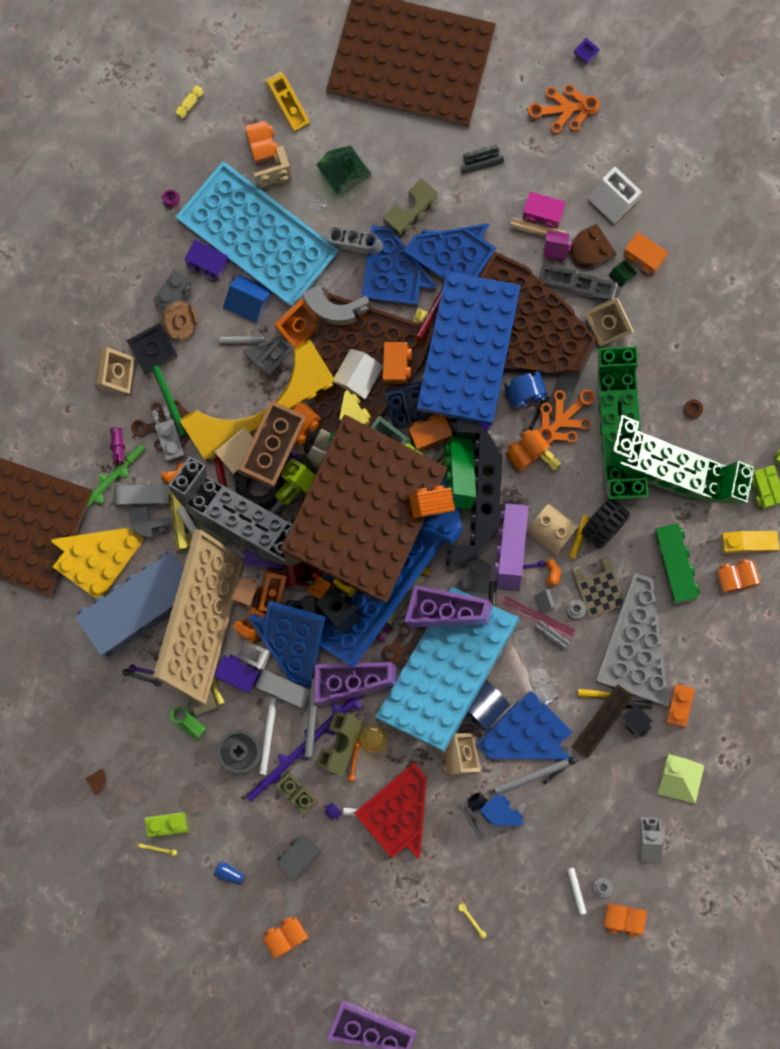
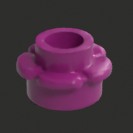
(170, 193)

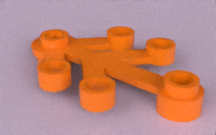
(566, 108)
(562, 419)

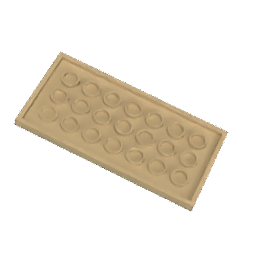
(199, 617)

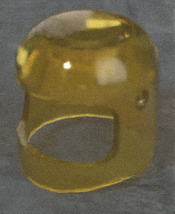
(372, 739)

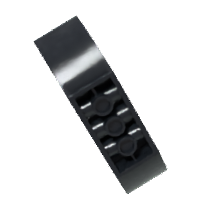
(484, 526)

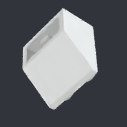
(614, 195)

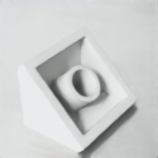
(358, 373)

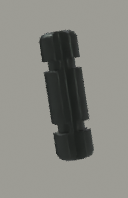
(481, 154)

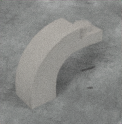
(334, 313)

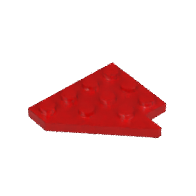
(397, 812)

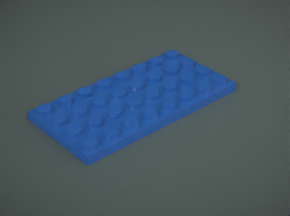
(468, 348)
(375, 614)

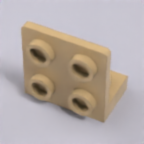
(278, 174)

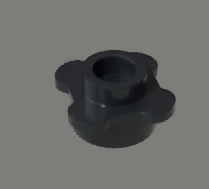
(476, 802)

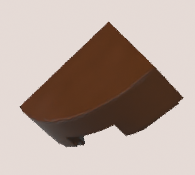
(97, 781)

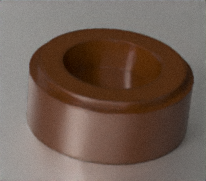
(693, 409)

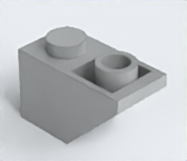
(650, 839)

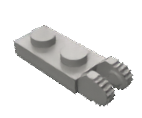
(168, 436)

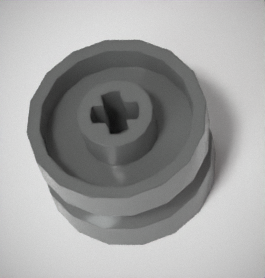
(228, 750)

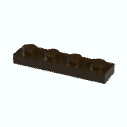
(602, 721)

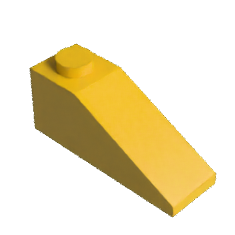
(286, 100)
(748, 542)

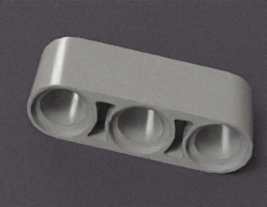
(362, 243)
(141, 495)
(282, 689)

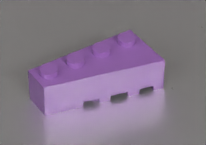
(512, 546)
(443, 608)
(343, 682)
(367, 1028)

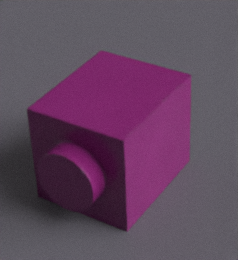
(557, 245)

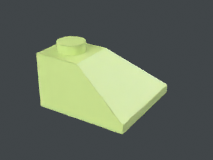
(680, 779)

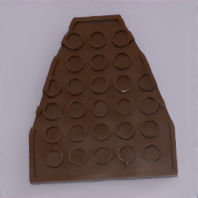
(544, 328)
(368, 337)

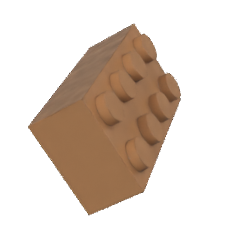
(272, 444)

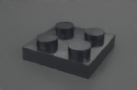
(152, 348)

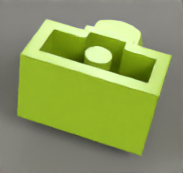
(297, 479)

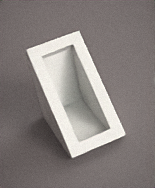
(254, 655)

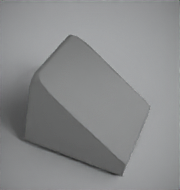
(544, 601)

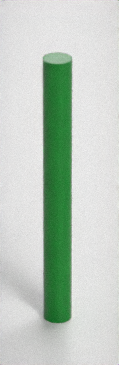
(169, 400)

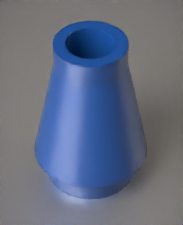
(227, 873)

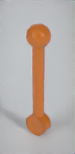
(351, 778)

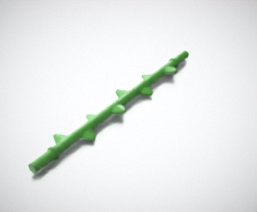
(106, 480)

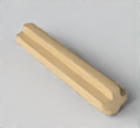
(531, 227)

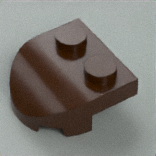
(591, 248)

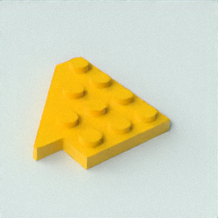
(96, 557)

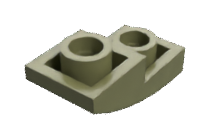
(295, 792)

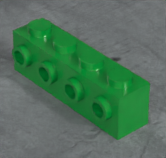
(460, 471)
(676, 564)

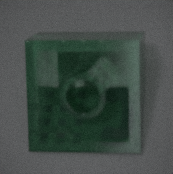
(343, 169)

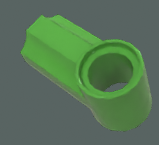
(188, 724)

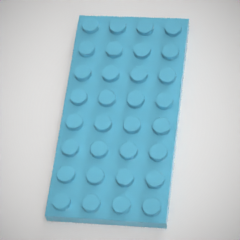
(257, 234)
(445, 678)

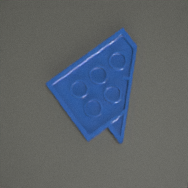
(452, 250)
(392, 274)
(443, 526)
(292, 639)
(526, 733)

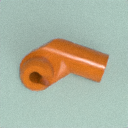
(167, 477)
(555, 573)

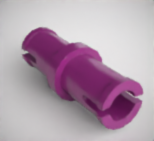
(117, 446)

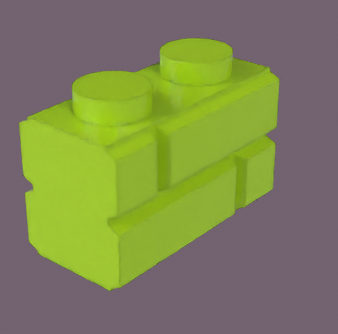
(766, 487)
(166, 825)

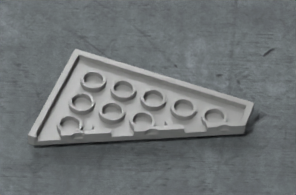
(635, 648)

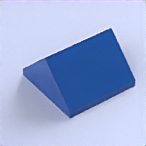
(246, 298)

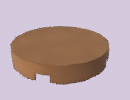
(179, 320)

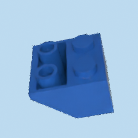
(499, 813)

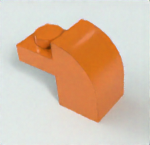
(246, 629)

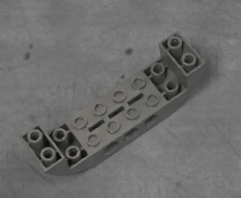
(231, 513)

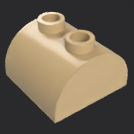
(114, 371)
(551, 530)
(461, 755)

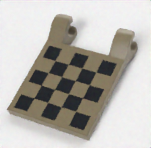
(601, 591)

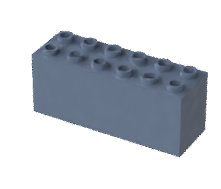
(132, 607)

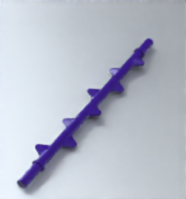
(286, 761)

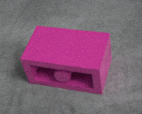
(543, 210)

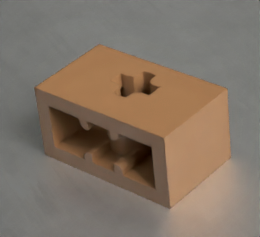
(246, 593)

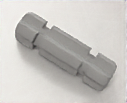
(552, 635)

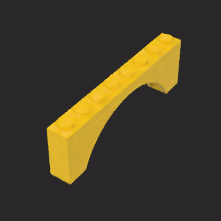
(307, 377)

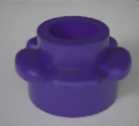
(332, 811)

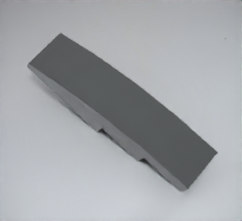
(577, 283)

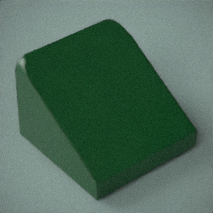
(622, 273)

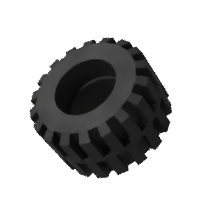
(265, 501)
(605, 523)

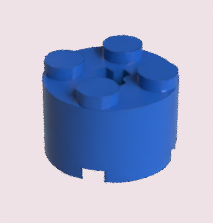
(525, 390)

